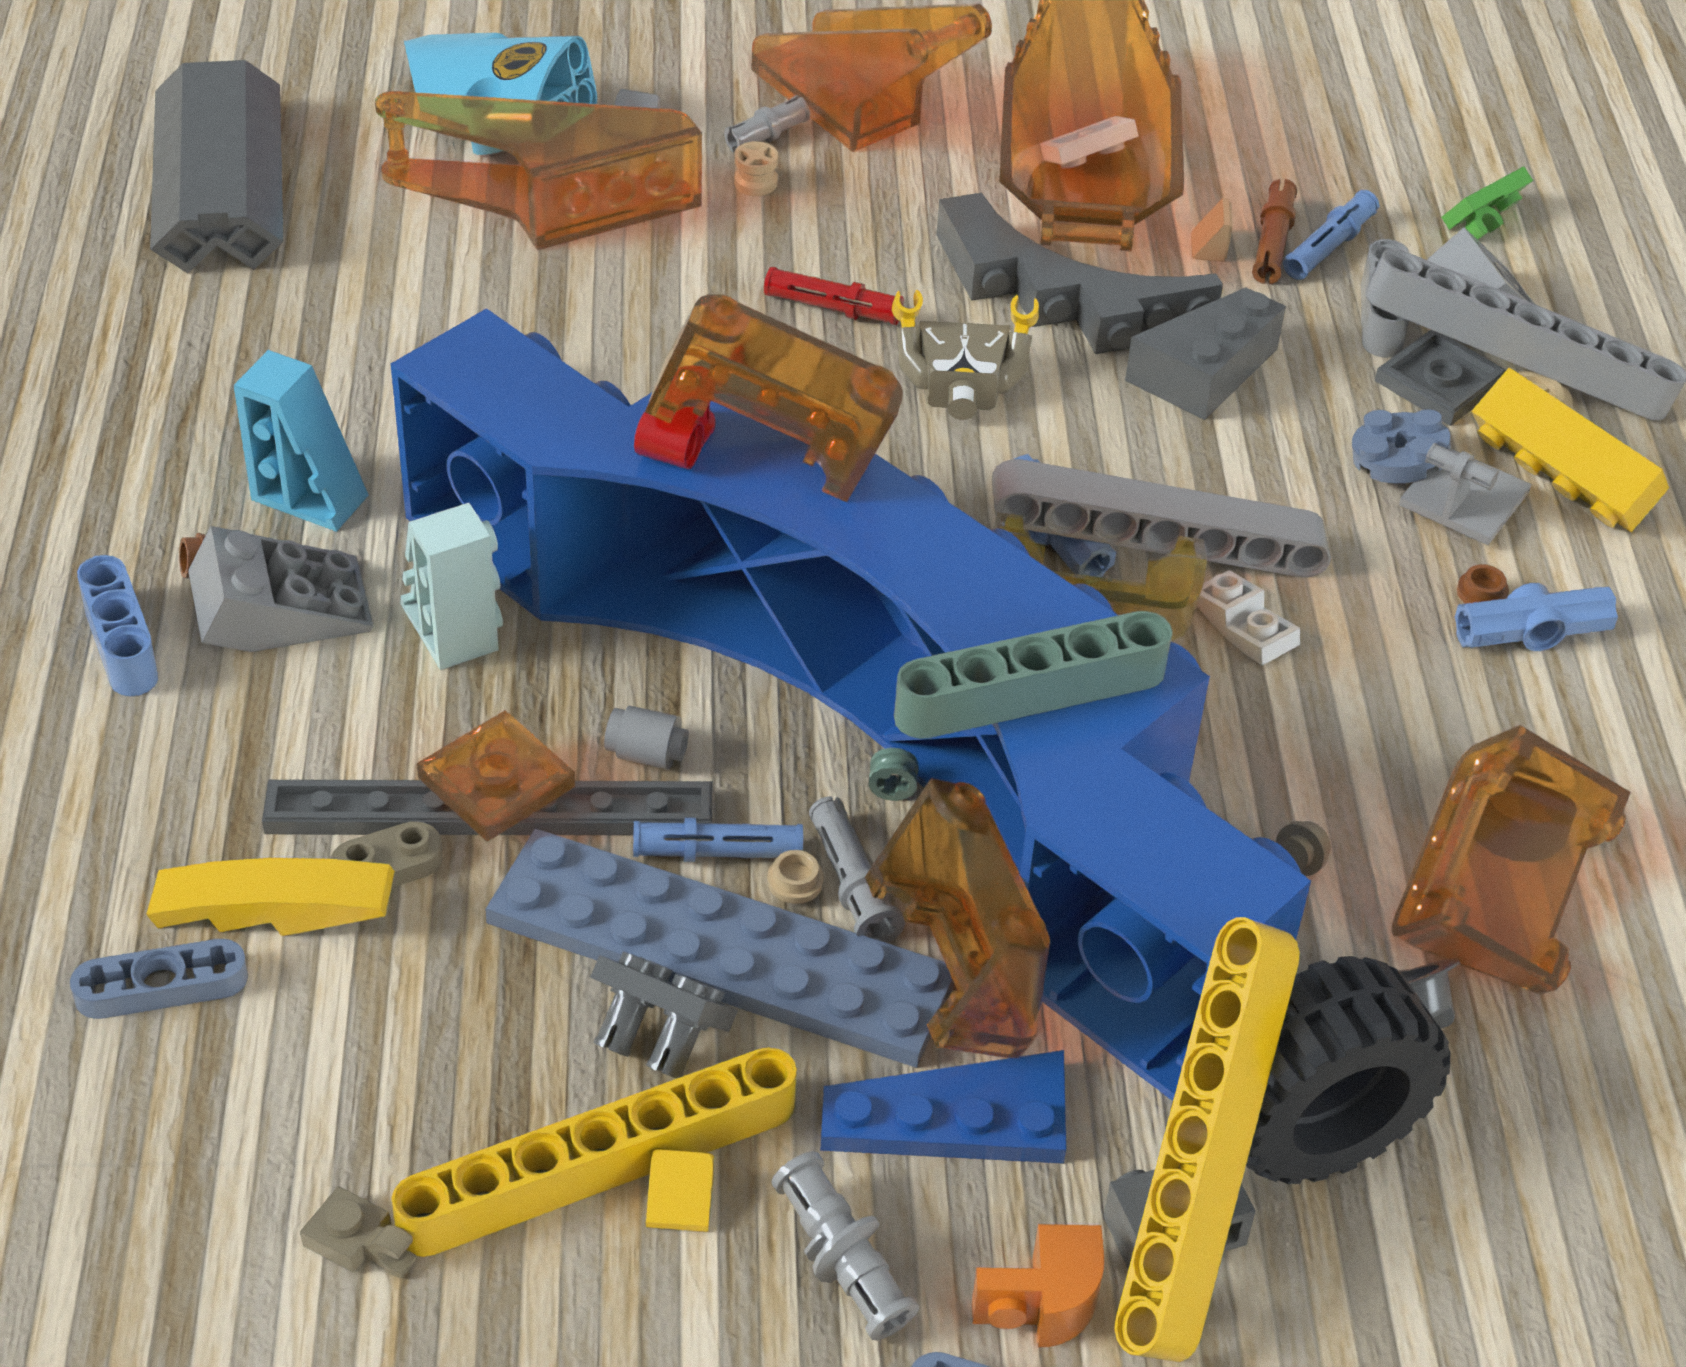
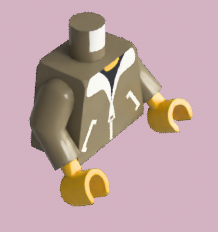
(963, 362)

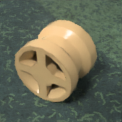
(756, 168)

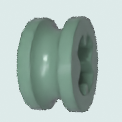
(897, 762)

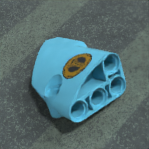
(502, 68)

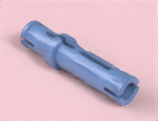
(1341, 225)
(649, 839)

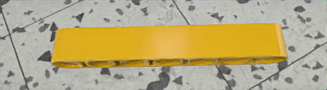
(1207, 1141)
(575, 1169)

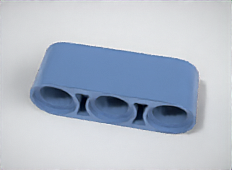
(117, 625)

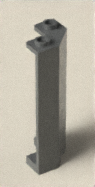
(217, 164)

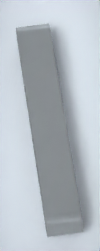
(1525, 334)
(1155, 514)

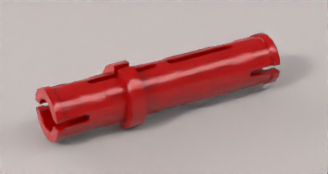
(784, 283)

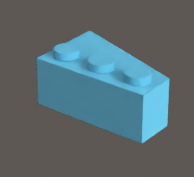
(294, 444)

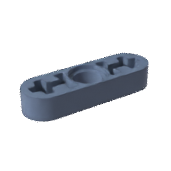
(114, 970)

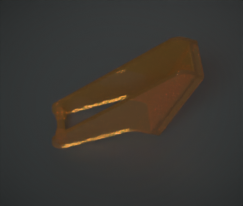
(868, 65)
(579, 162)

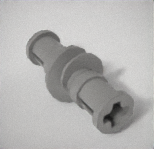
(842, 1246)

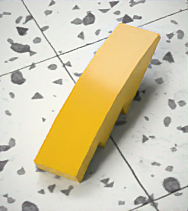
(287, 892)

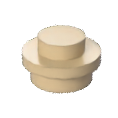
(795, 877)

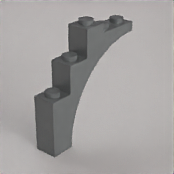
(1106, 304)

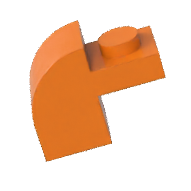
(1054, 1294)

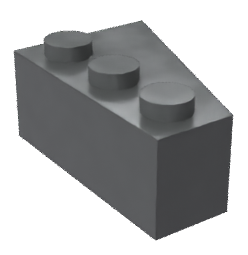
(1207, 351)

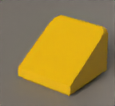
(680, 1190)

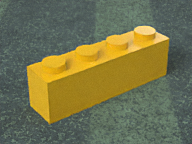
(1570, 451)

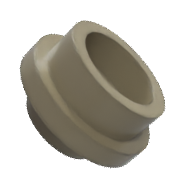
(1306, 844)

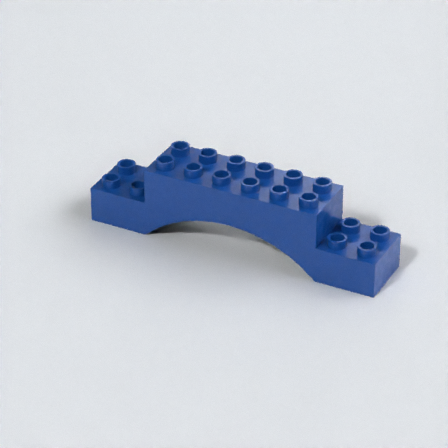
(835, 603)

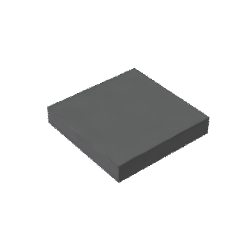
(1439, 376)

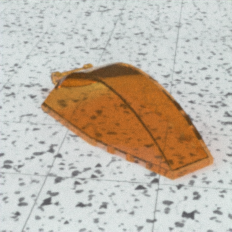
(1070, 72)

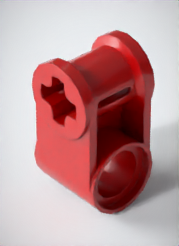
(677, 441)

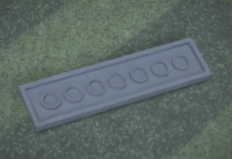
(748, 949)

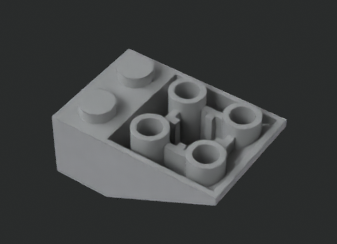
(274, 592)

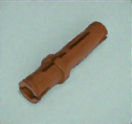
(1276, 220)

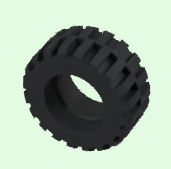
(1347, 1071)

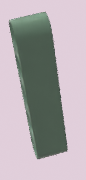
(1031, 674)

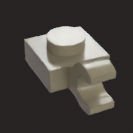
(355, 1230)

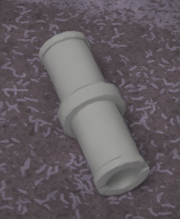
(768, 123)

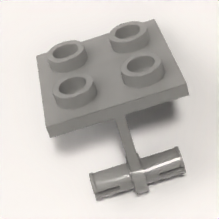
(1465, 494)

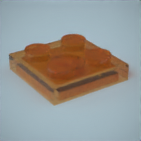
(496, 775)

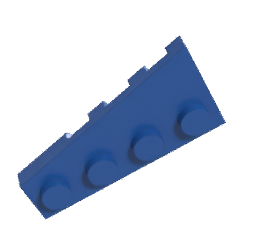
(965, 1111)

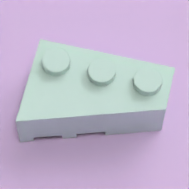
(453, 585)

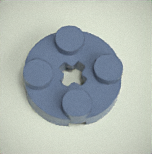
(1379, 439)

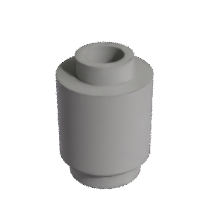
(646, 736)

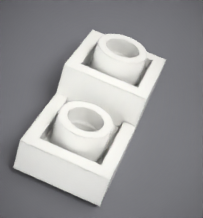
(1240, 616)

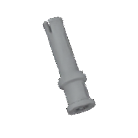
(872, 915)

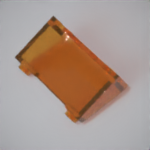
(782, 381)
(1508, 859)
(964, 885)

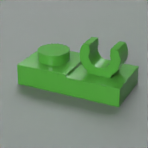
(1479, 207)

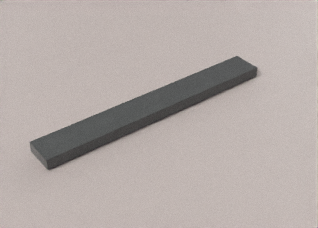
(375, 805)

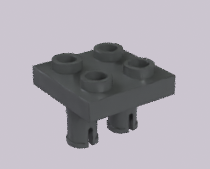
(645, 984)

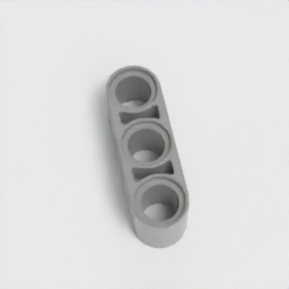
(1381, 331)

